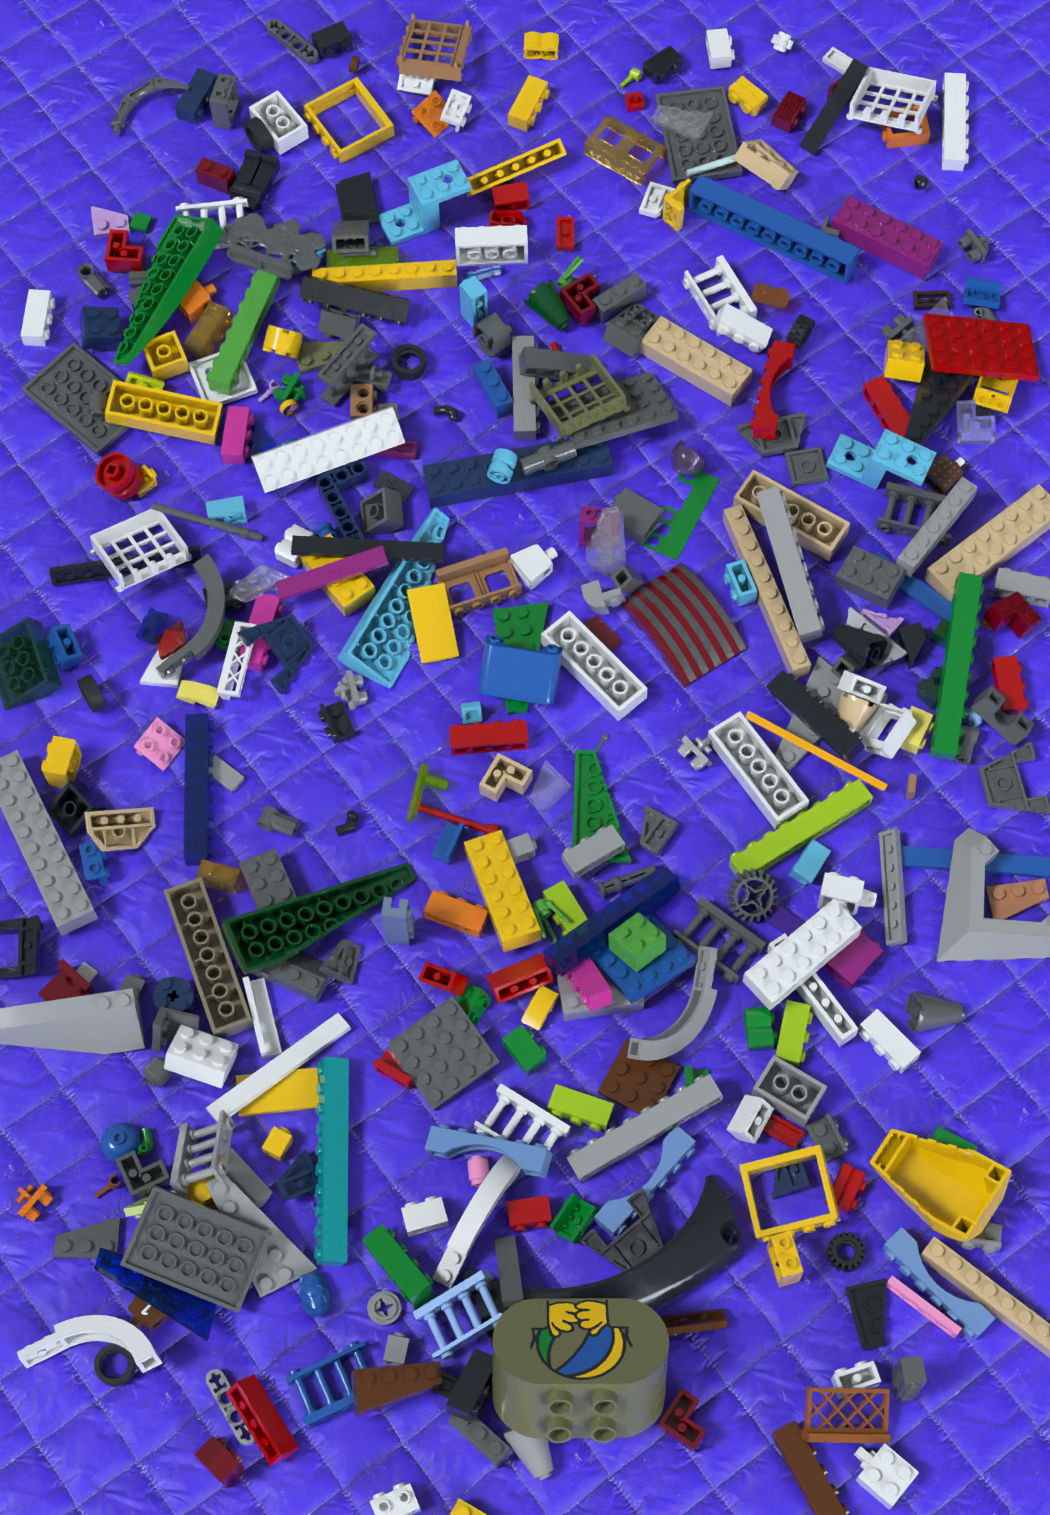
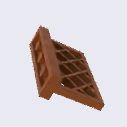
(846, 1434)

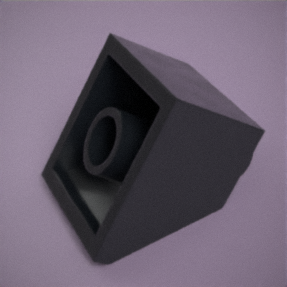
(71, 804)

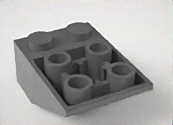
(629, 328)

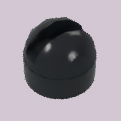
(920, 182)

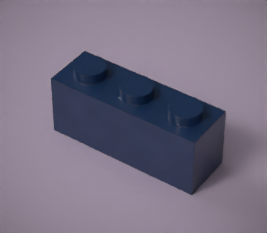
(194, 101)

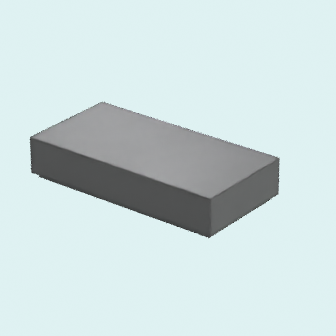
(226, 775)

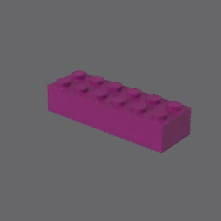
(887, 237)

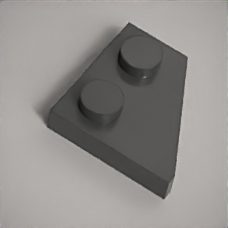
(342, 962)

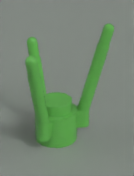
(567, 277)
(542, 911)

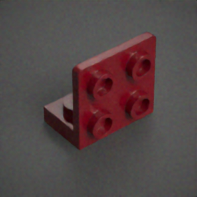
(66, 984)

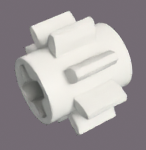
(782, 41)

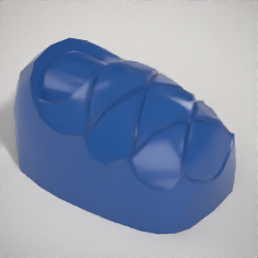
(314, 1294)

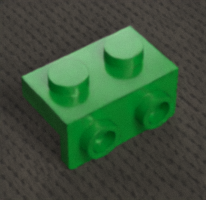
(474, 1002)
(573, 1219)

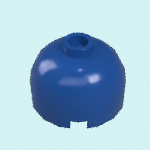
(120, 1140)

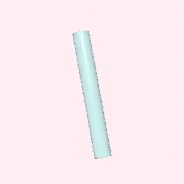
(712, 165)

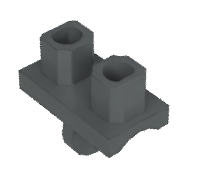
(976, 244)
(903, 326)
(379, 378)

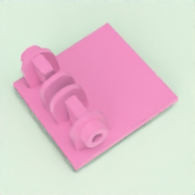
(159, 744)

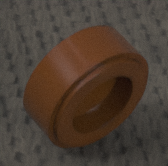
(354, 64)

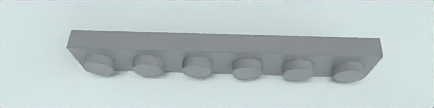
(892, 887)

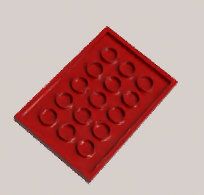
(980, 347)

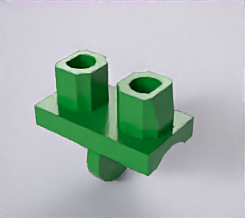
(293, 390)

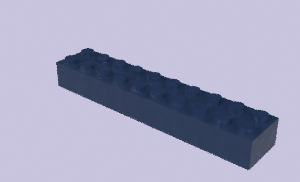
(468, 480)

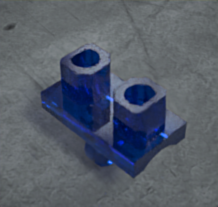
(151, 626)

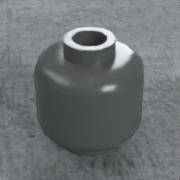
(155, 1073)

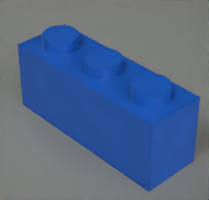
(493, 388)

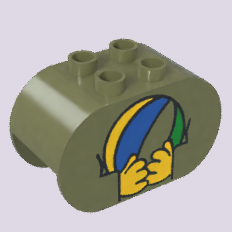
(579, 1368)

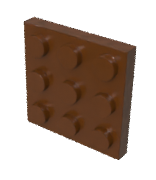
(637, 1082)

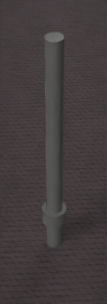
(243, 532)

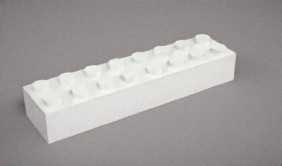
(328, 449)

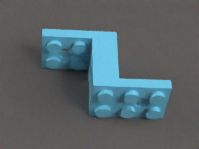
(425, 194)
(889, 455)

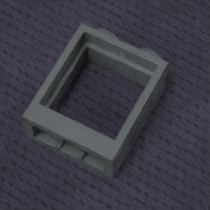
(223, 100)

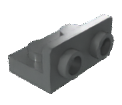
(826, 1133)

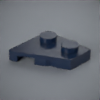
(789, 1178)

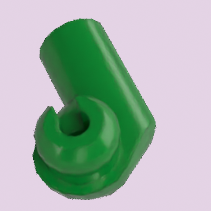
(147, 1142)

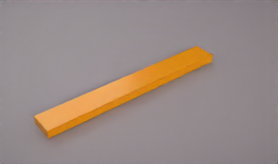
(816, 751)

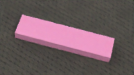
(923, 1307)

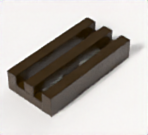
(928, 304)

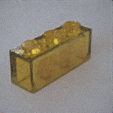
(208, 330)

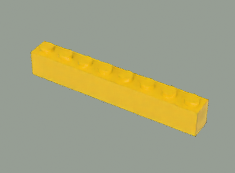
(394, 276)

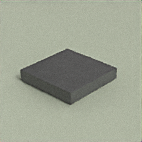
(806, 467)

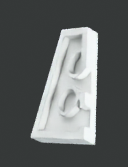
(152, 678)

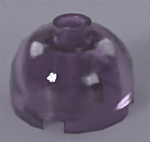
(686, 460)

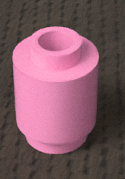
(477, 1170)

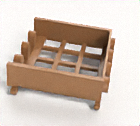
(434, 29)

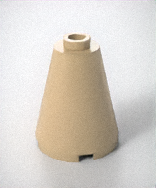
(854, 711)

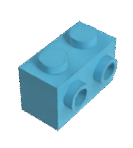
(740, 582)

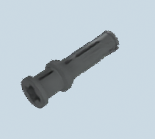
(617, 886)

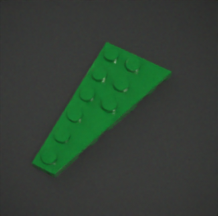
(522, 629)
(592, 802)

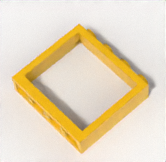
(337, 95)
(783, 1160)

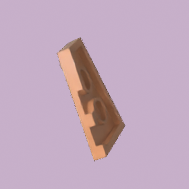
(1013, 898)

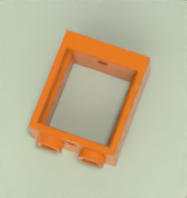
(908, 138)

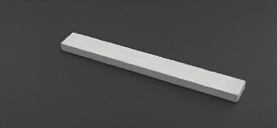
(279, 1067)

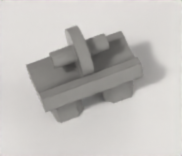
(348, 690)
(688, 747)

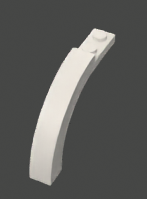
(474, 1218)
(89, 1329)

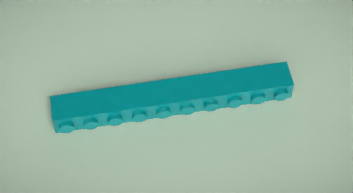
(332, 1162)

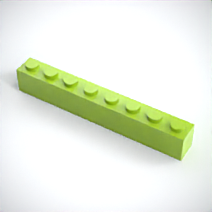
(802, 829)

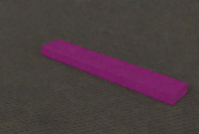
(331, 573)

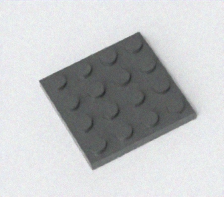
(443, 1053)

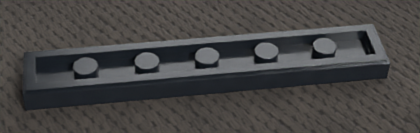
(834, 106)

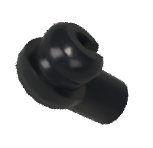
(446, 409)
(350, 824)

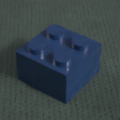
(100, 328)

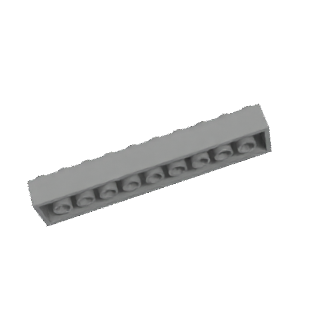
(42, 847)

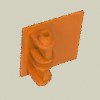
(429, 114)

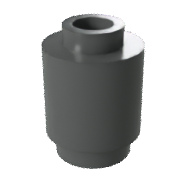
(97, 405)

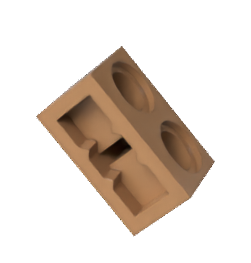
(359, 404)

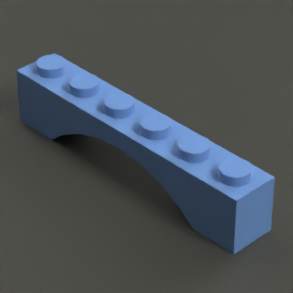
(449, 1143)
(617, 1212)
(969, 1315)

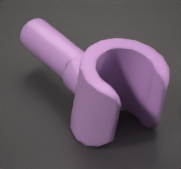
(270, 391)

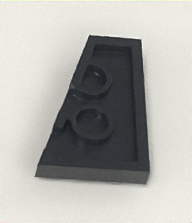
(868, 1311)

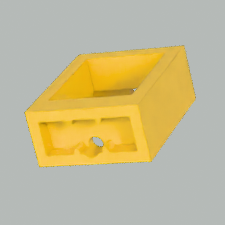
(1001, 401)
(784, 1252)

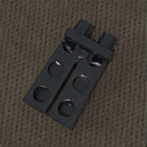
(255, 178)

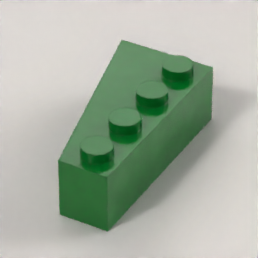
(399, 1267)

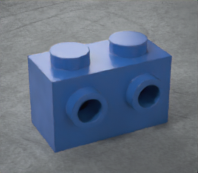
(64, 647)

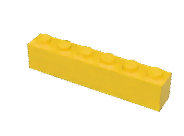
(516, 166)

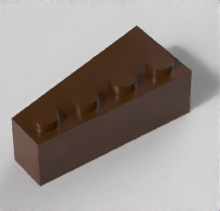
(388, 1385)

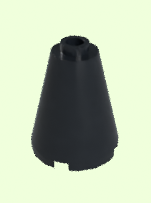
(861, 645)

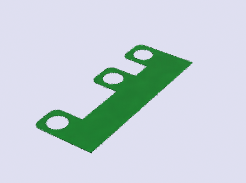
(685, 519)

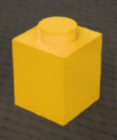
(278, 1143)

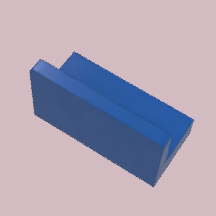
(448, 842)

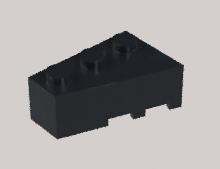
(472, 1387)

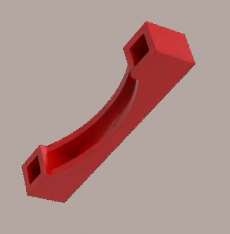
(781, 359)

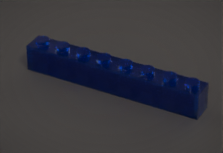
(197, 788)
(593, 933)

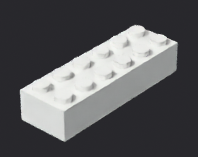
(595, 666)
(757, 770)
(802, 954)

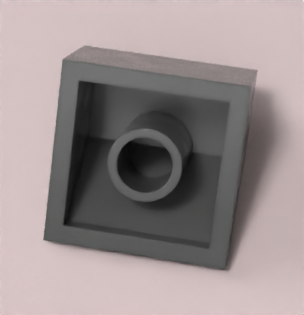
(381, 512)

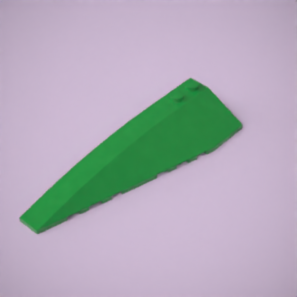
(175, 267)

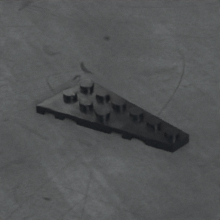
(933, 401)

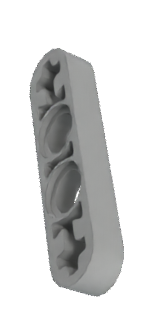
(229, 1408)

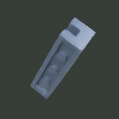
(397, 922)

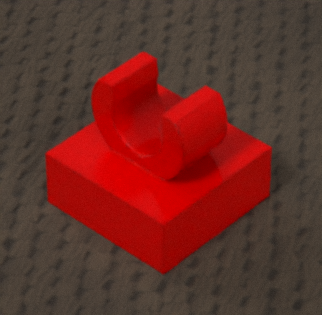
(634, 101)

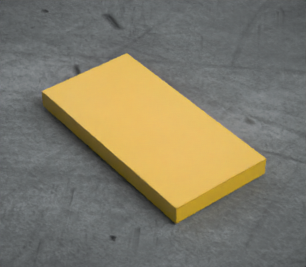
(432, 623)
(290, 1094)

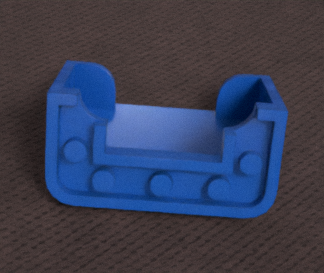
(520, 672)

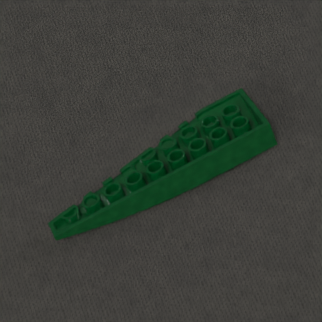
(286, 928)

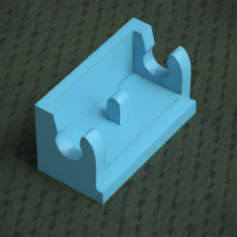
(227, 510)
(809, 862)

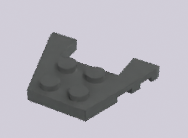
(1004, 785)

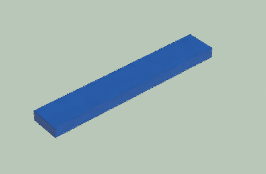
(923, 594)

